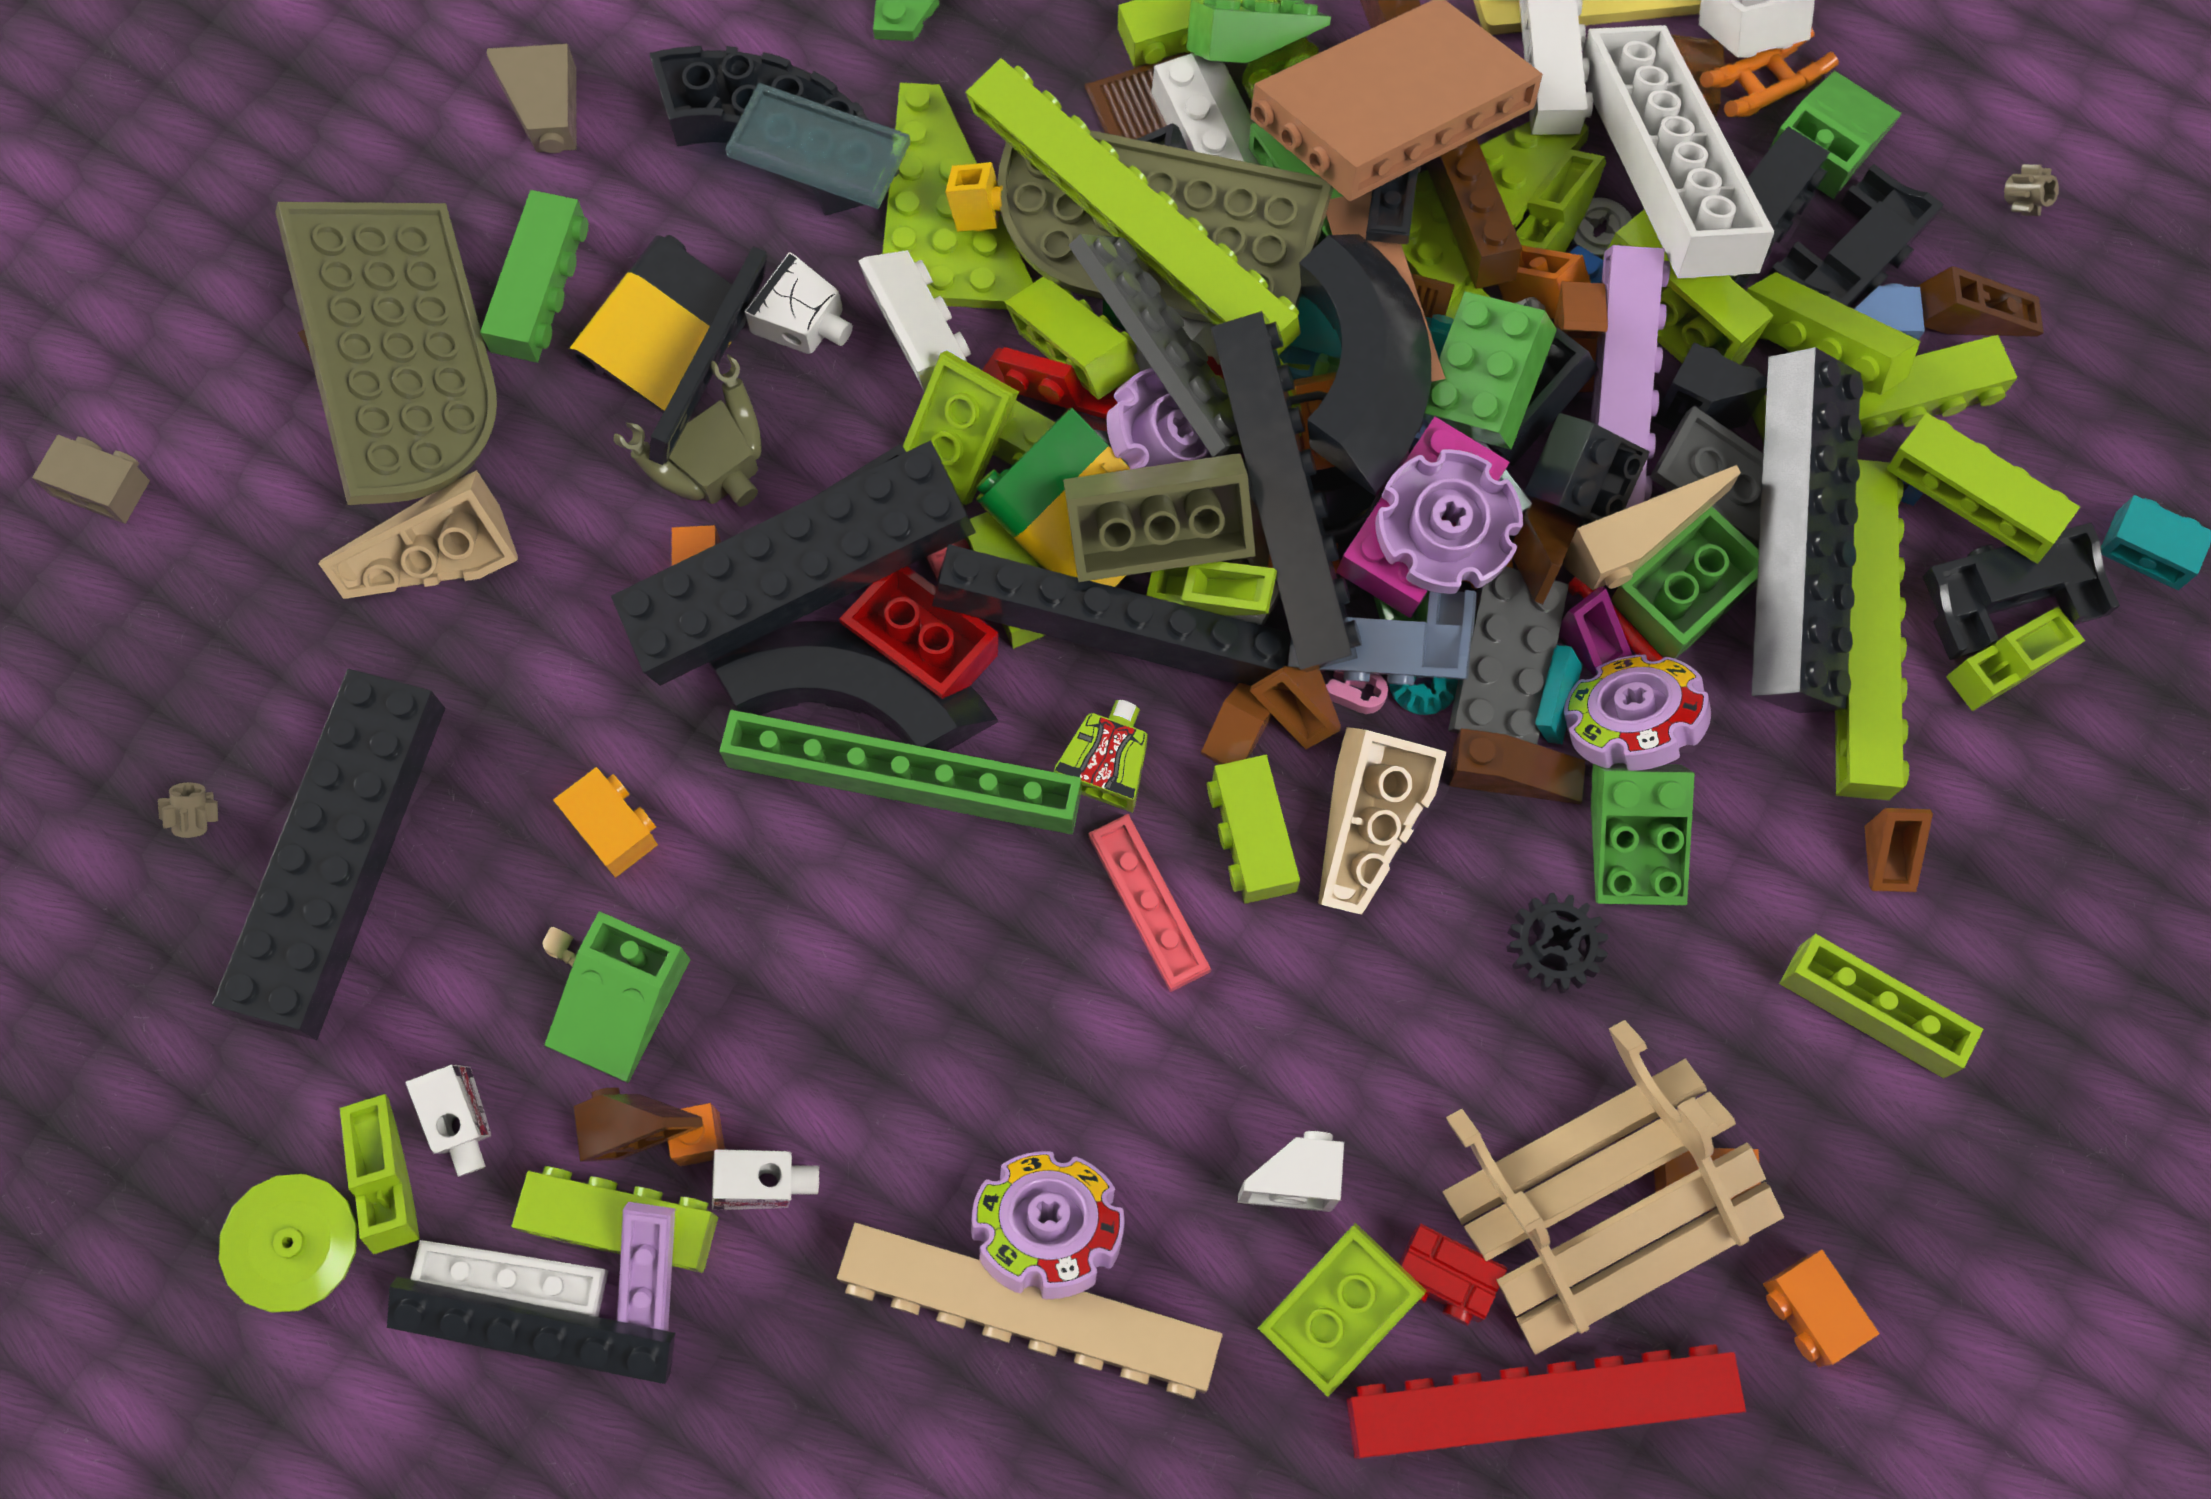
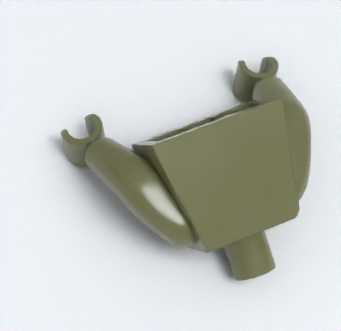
(714, 450)

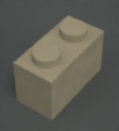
(92, 478)

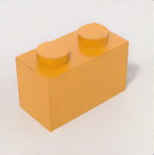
(606, 821)

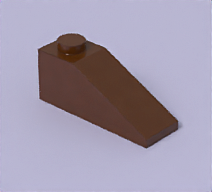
(1974, 305)
(1543, 546)
(1515, 767)
(623, 1124)

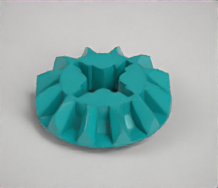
(1423, 700)

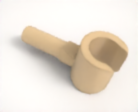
(556, 945)

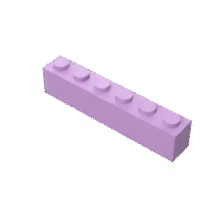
(1629, 350)

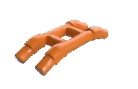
(1758, 94)

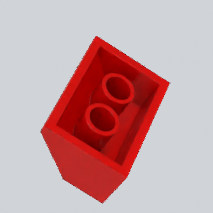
(927, 642)

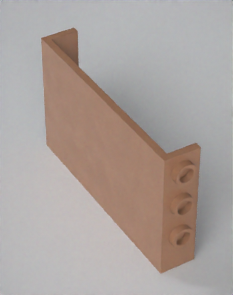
(1394, 97)

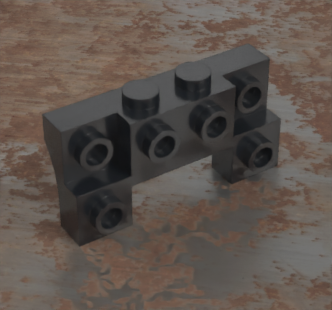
(1888, 224)
(2004, 579)

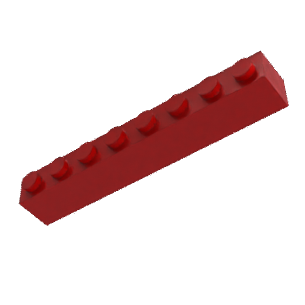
(1544, 1404)

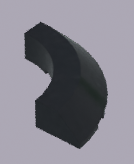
(711, 89)
(1383, 364)
(843, 671)

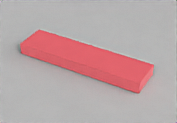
(1149, 903)

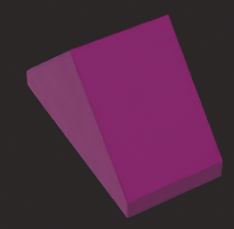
(1594, 631)

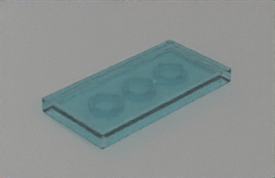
(818, 145)

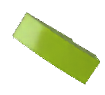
(1561, 201)
(1216, 587)
(2014, 658)
(378, 1175)

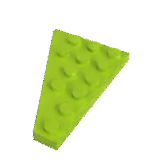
(1518, 168)
(965, 266)

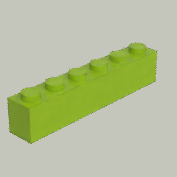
(1936, 384)

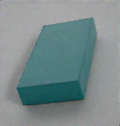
(1561, 678)

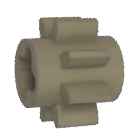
(2031, 190)
(188, 809)

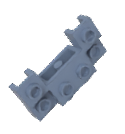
(1413, 647)

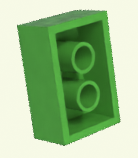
(1490, 368)
(1689, 584)

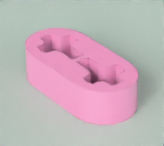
(1350, 697)

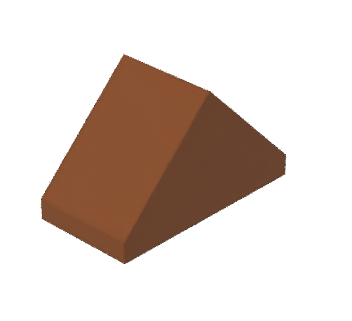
(1582, 310)
(1299, 704)
(1236, 727)
(1896, 848)

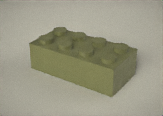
(1160, 517)

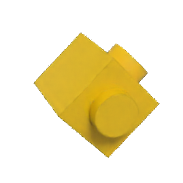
(974, 197)

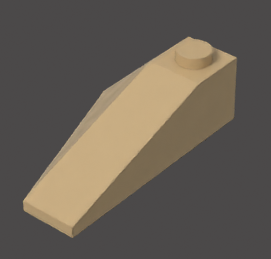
(432, 541)
(1623, 542)
(1374, 803)

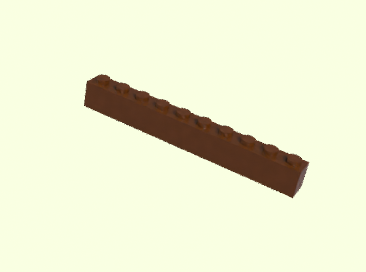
(1466, 191)

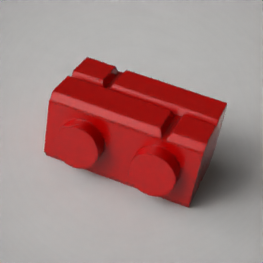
(1452, 1274)

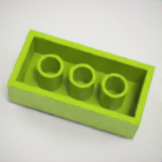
(1700, 309)

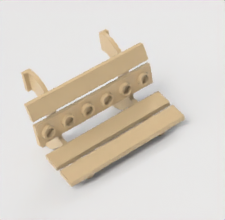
(1532, 1212)

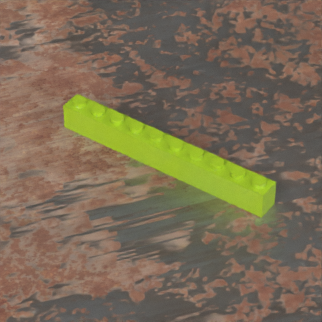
(1124, 202)

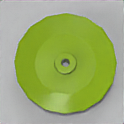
(258, 1238)

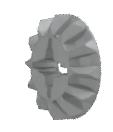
(1598, 211)

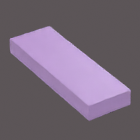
(646, 1265)

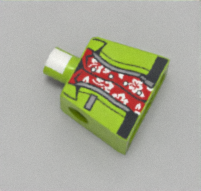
(1108, 756)

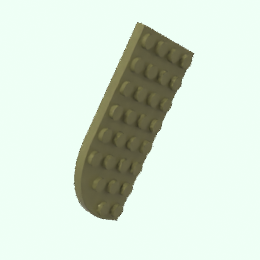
(1256, 210)
(391, 343)

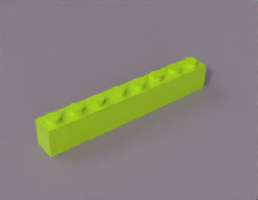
(1872, 727)

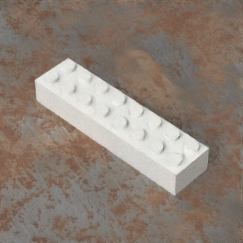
(1675, 153)

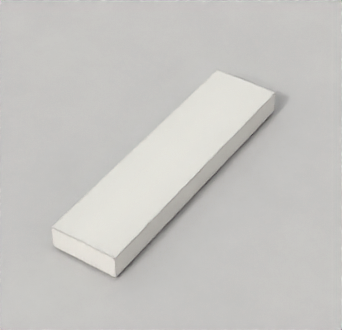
(512, 1277)

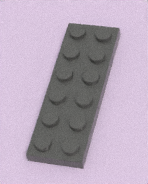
(1161, 339)

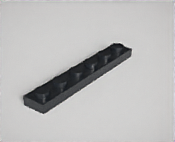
(530, 1330)

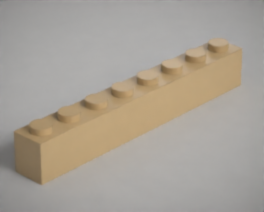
(1080, 1324)

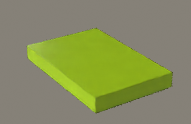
(963, 418)
(1342, 1309)

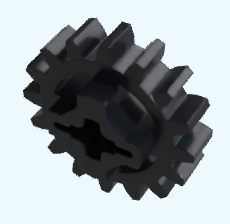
(1564, 959)

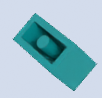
(2156, 542)

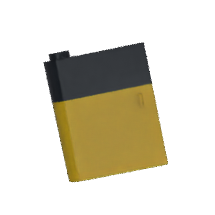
(653, 322)

